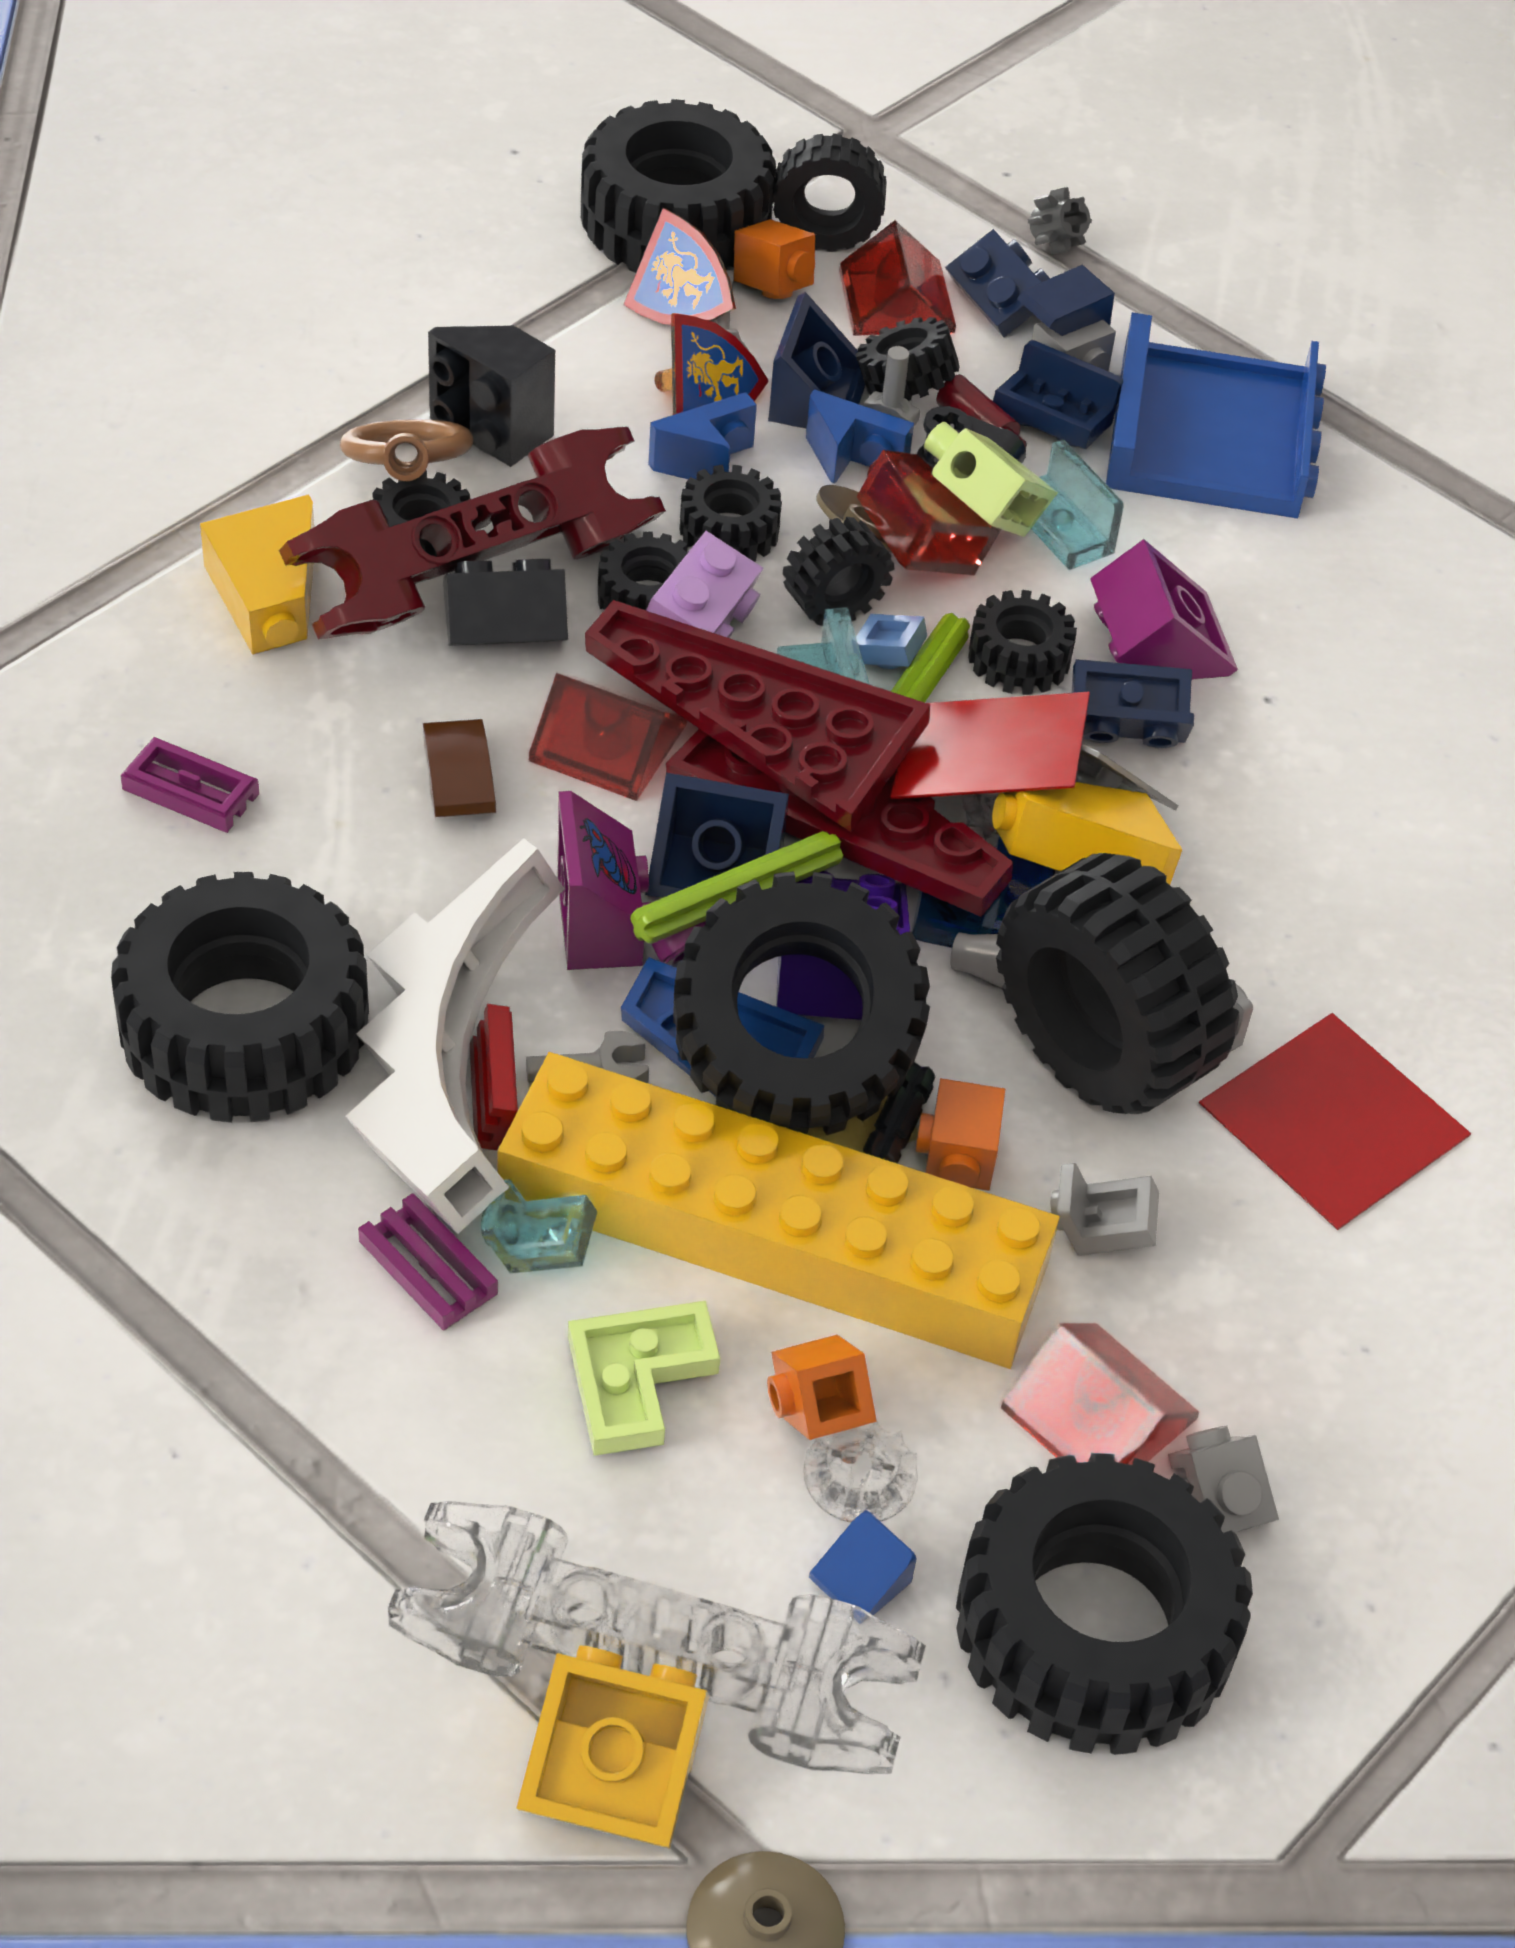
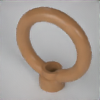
(432, 438)

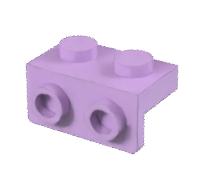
(709, 587)

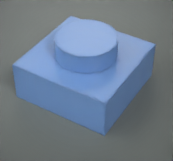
(891, 639)

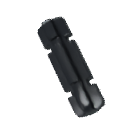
(900, 1115)

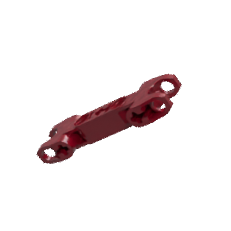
(386, 562)

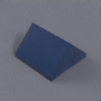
(810, 358)
(711, 829)

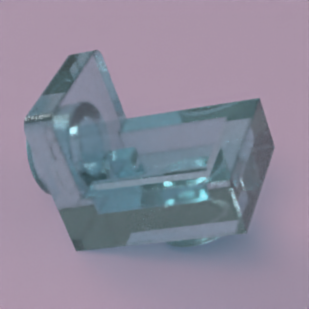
(538, 1232)

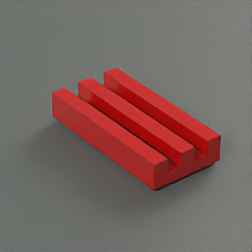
(493, 1076)

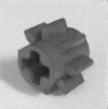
(1059, 220)

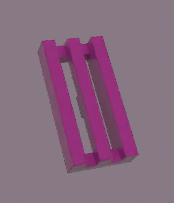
(184, 790)
(446, 1244)

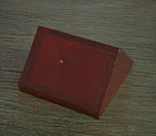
(893, 282)
(603, 736)
(1095, 1398)

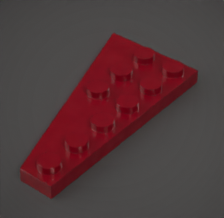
(793, 721)
(893, 837)

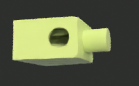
(988, 479)

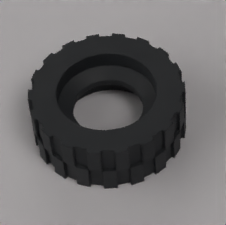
(835, 157)

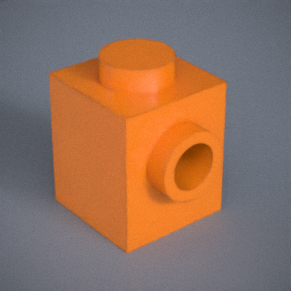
(774, 258)
(962, 1133)
(821, 1387)

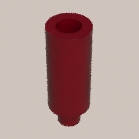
(968, 398)

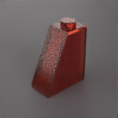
(923, 518)

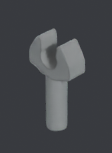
(892, 398)
(616, 1048)

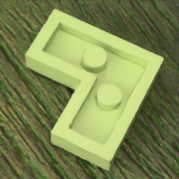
(623, 1359)

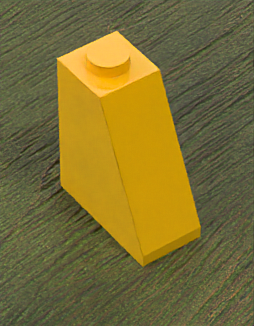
(246, 567)
(1074, 823)

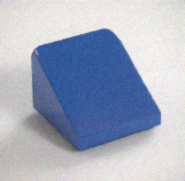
(865, 1565)

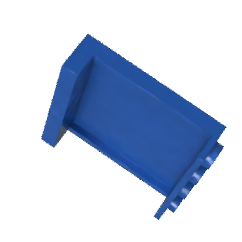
(1216, 426)

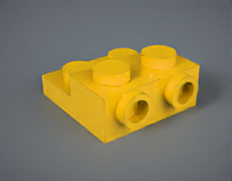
(614, 1746)

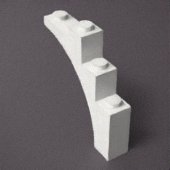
(423, 1036)

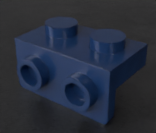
(993, 279)
(1060, 395)
(1135, 702)

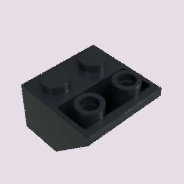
(494, 385)
(505, 604)

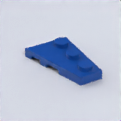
(650, 1014)

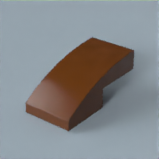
(459, 768)

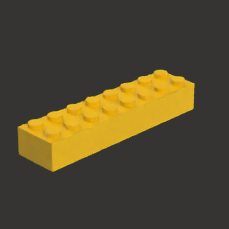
(782, 1208)

